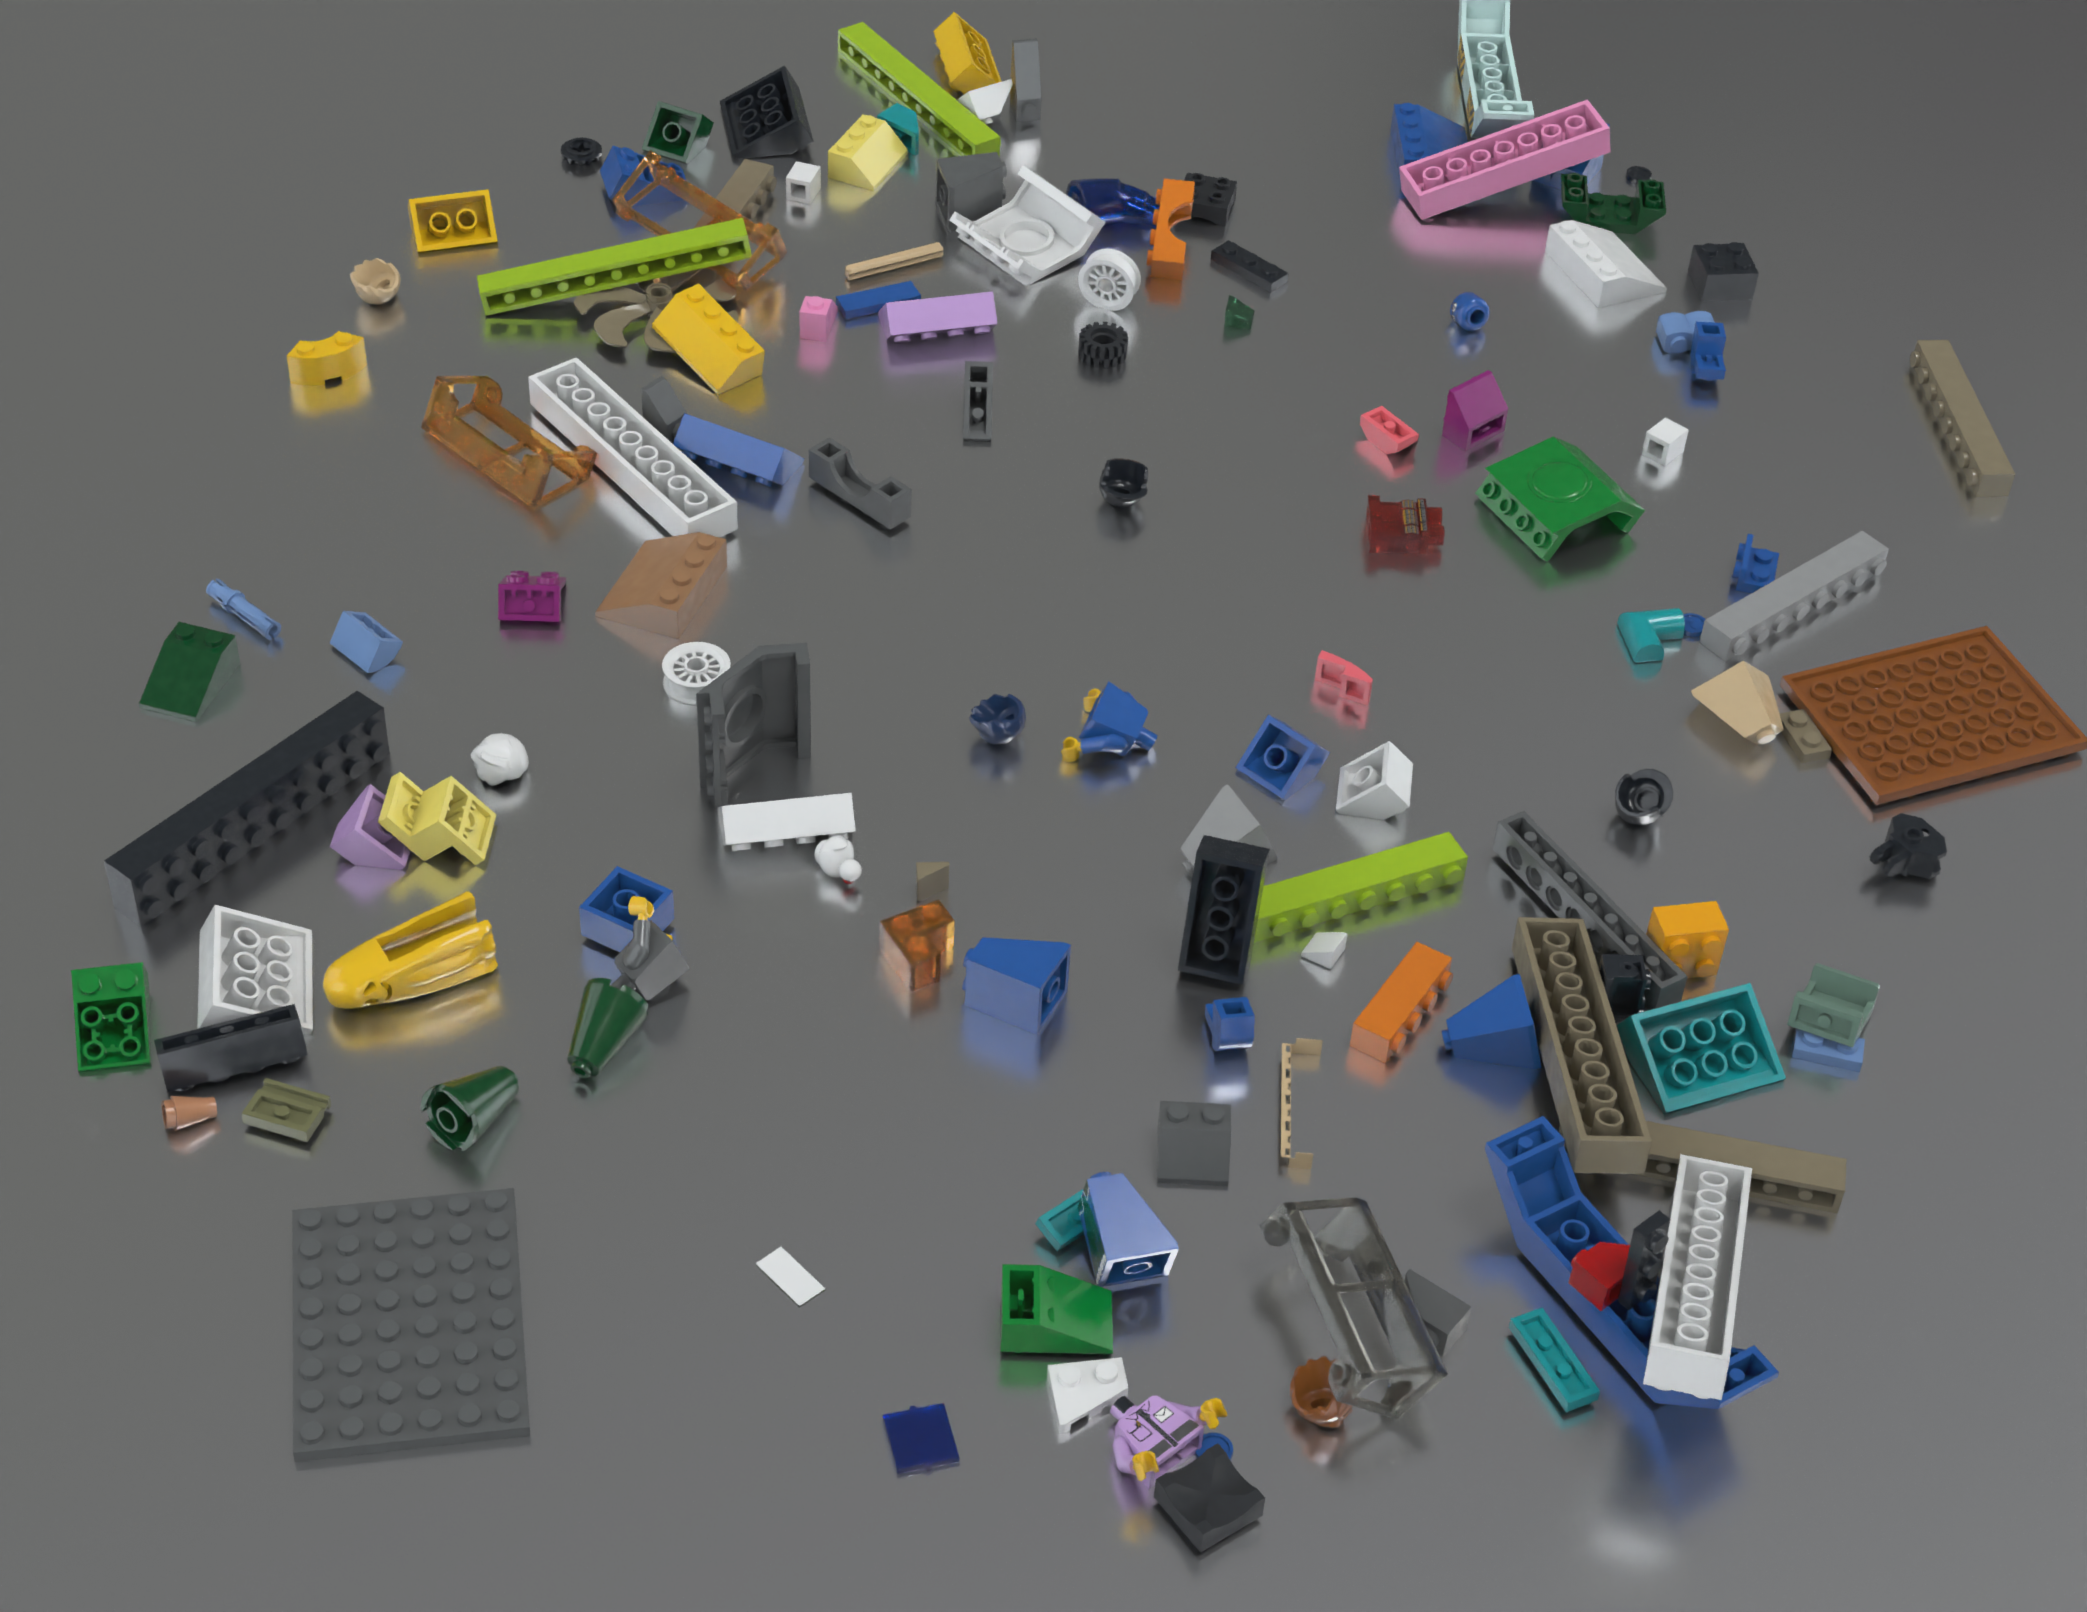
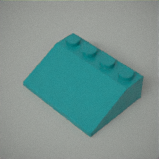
(1702, 1048)

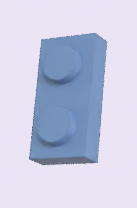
(1827, 1052)

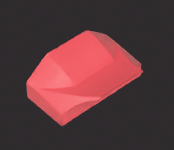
(1387, 430)

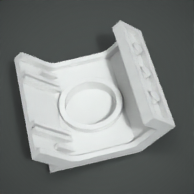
(1033, 231)

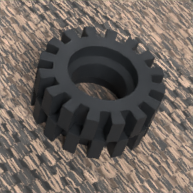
(1103, 344)

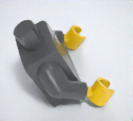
(651, 957)

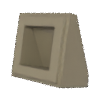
(931, 878)

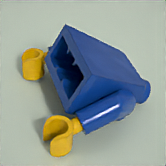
(1112, 725)

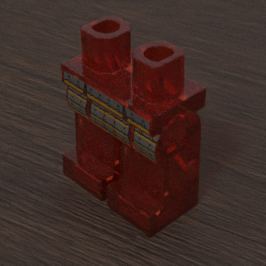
(1403, 526)

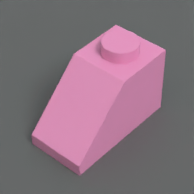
(816, 318)

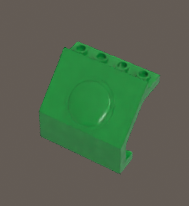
(1552, 492)

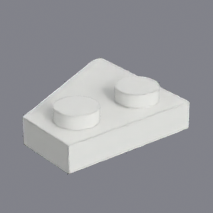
(1085, 1388)

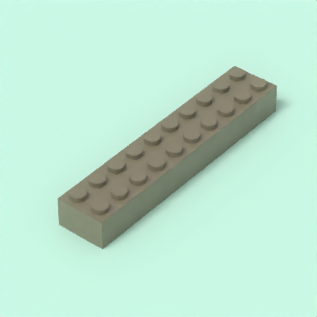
(1581, 1047)

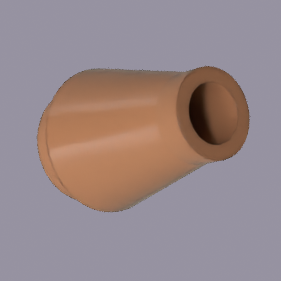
(186, 1111)

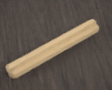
(893, 261)

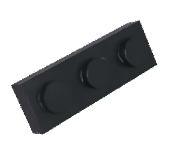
(1249, 266)
(1644, 1260)

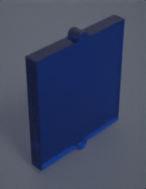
(920, 1438)

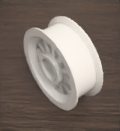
(1109, 279)
(692, 668)

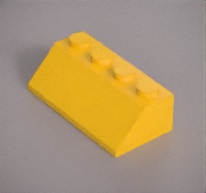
(965, 55)
(709, 340)

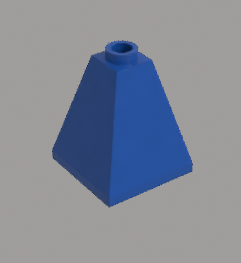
(1495, 1028)

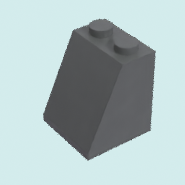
(969, 186)

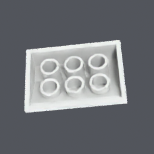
(1600, 264)
(253, 967)

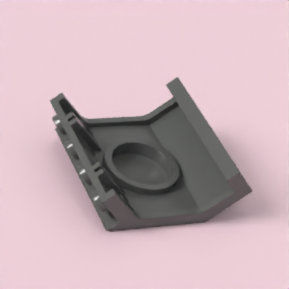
(753, 708)

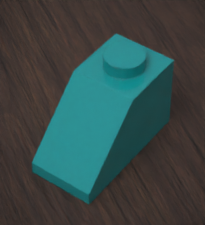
(904, 124)

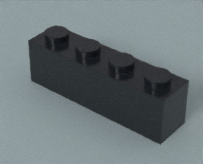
(231, 1048)

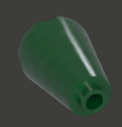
(604, 1025)
(468, 1105)

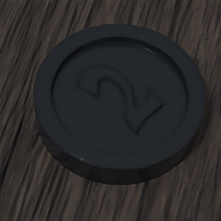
(1638, 173)

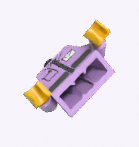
(1159, 1434)

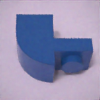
(1708, 350)
(1231, 1023)

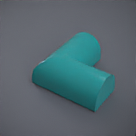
(1646, 628)

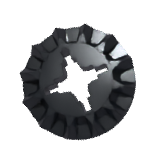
(572, 150)

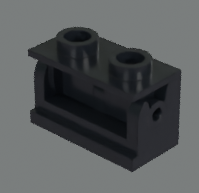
(1624, 983)

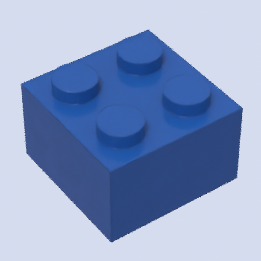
(606, 912)

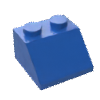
(1282, 758)

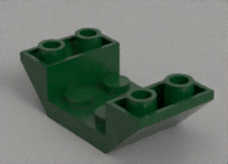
(1612, 212)

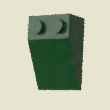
(190, 671)

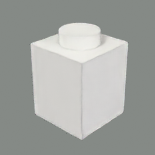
(803, 182)
(1665, 441)

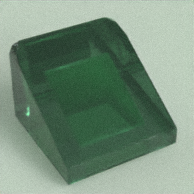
(1238, 314)

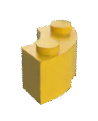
(326, 359)

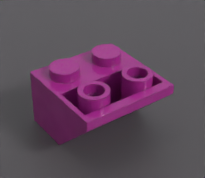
(1474, 412)

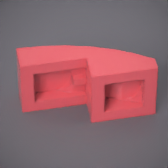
(1340, 673)

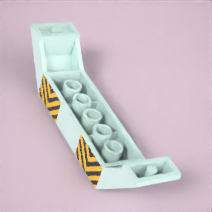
(1489, 68)

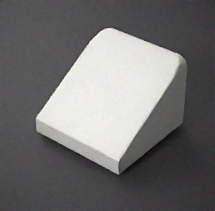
(1325, 948)

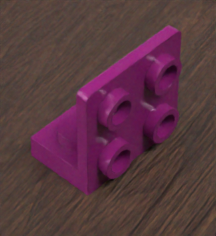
(530, 597)

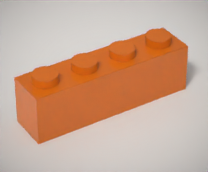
(1401, 1002)

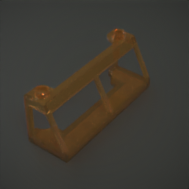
(765, 237)
(523, 478)

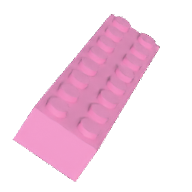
(1505, 159)

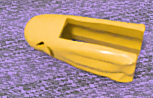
(414, 957)

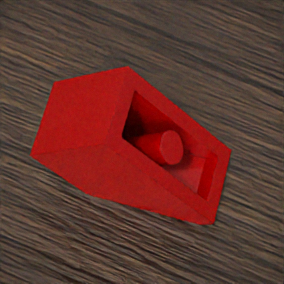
(1599, 1272)

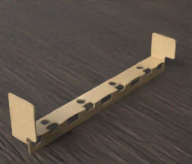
(1305, 1047)

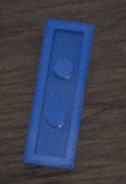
(872, 300)

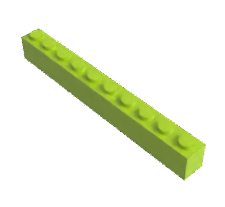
(916, 91)
(614, 266)

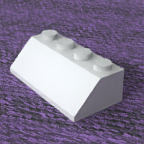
(786, 819)

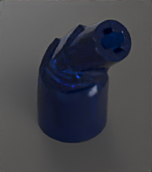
(1114, 200)

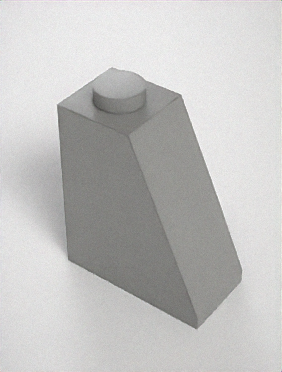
(1227, 820)

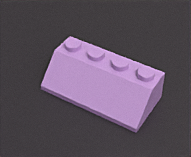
(938, 316)

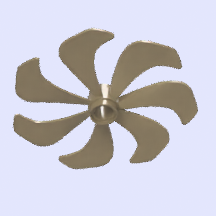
(651, 303)

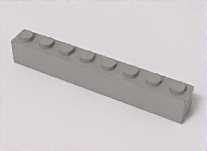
(1793, 596)

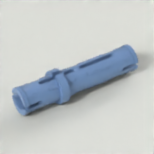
(235, 603)

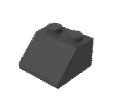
(1193, 1143)

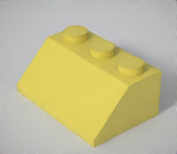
(865, 153)

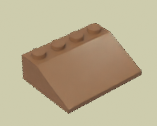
(666, 583)

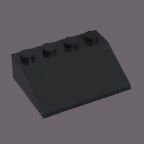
(767, 117)

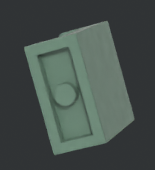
(1834, 1005)

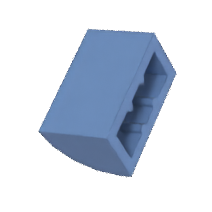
(365, 641)

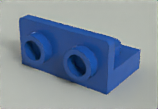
(1755, 567)

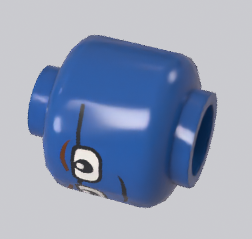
(1469, 311)

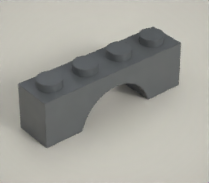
(834, 469)

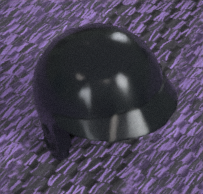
(1123, 482)
(1643, 796)

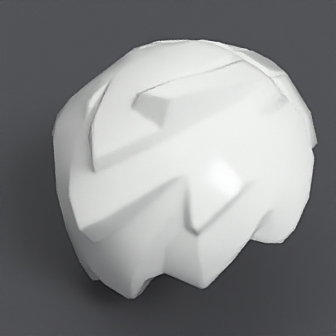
(500, 758)

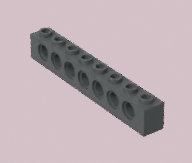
(1576, 896)

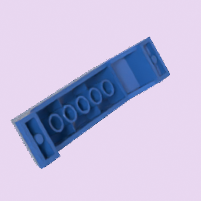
(1556, 1222)

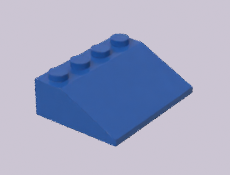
(1422, 133)

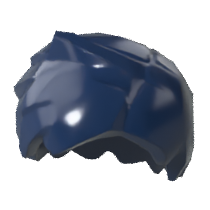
(999, 718)

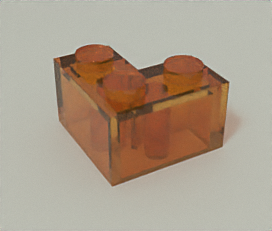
(915, 943)

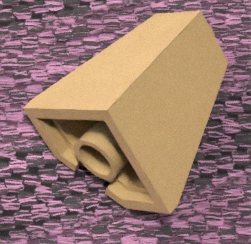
(1743, 701)

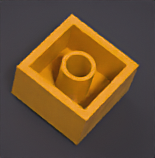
(1690, 936)

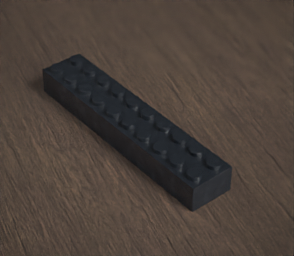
(247, 808)

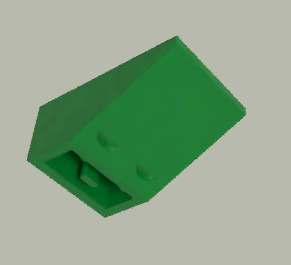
(112, 1016)
(1053, 1312)

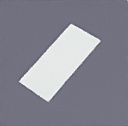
(790, 1276)

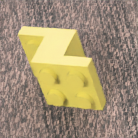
(437, 818)

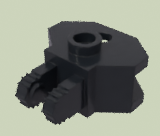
(1909, 849)

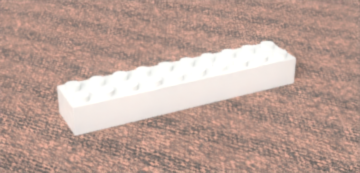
(632, 451)
(1699, 1279)

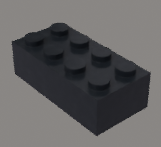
(1223, 909)

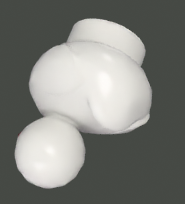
(837, 859)

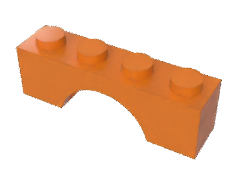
(1169, 252)

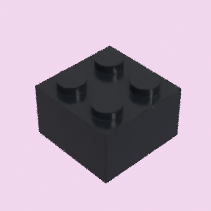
(1723, 272)

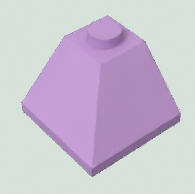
(363, 839)

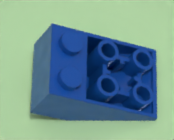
(619, 167)

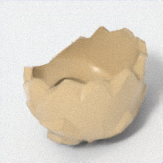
(375, 281)

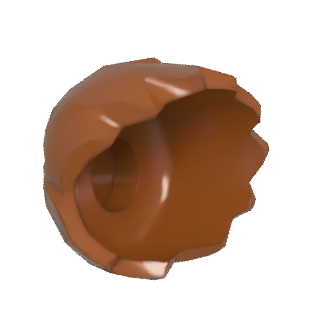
(1313, 1395)

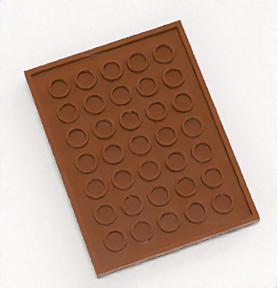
(1933, 714)

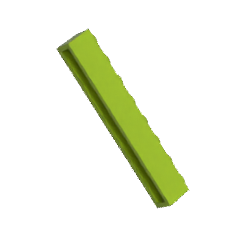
(1359, 884)

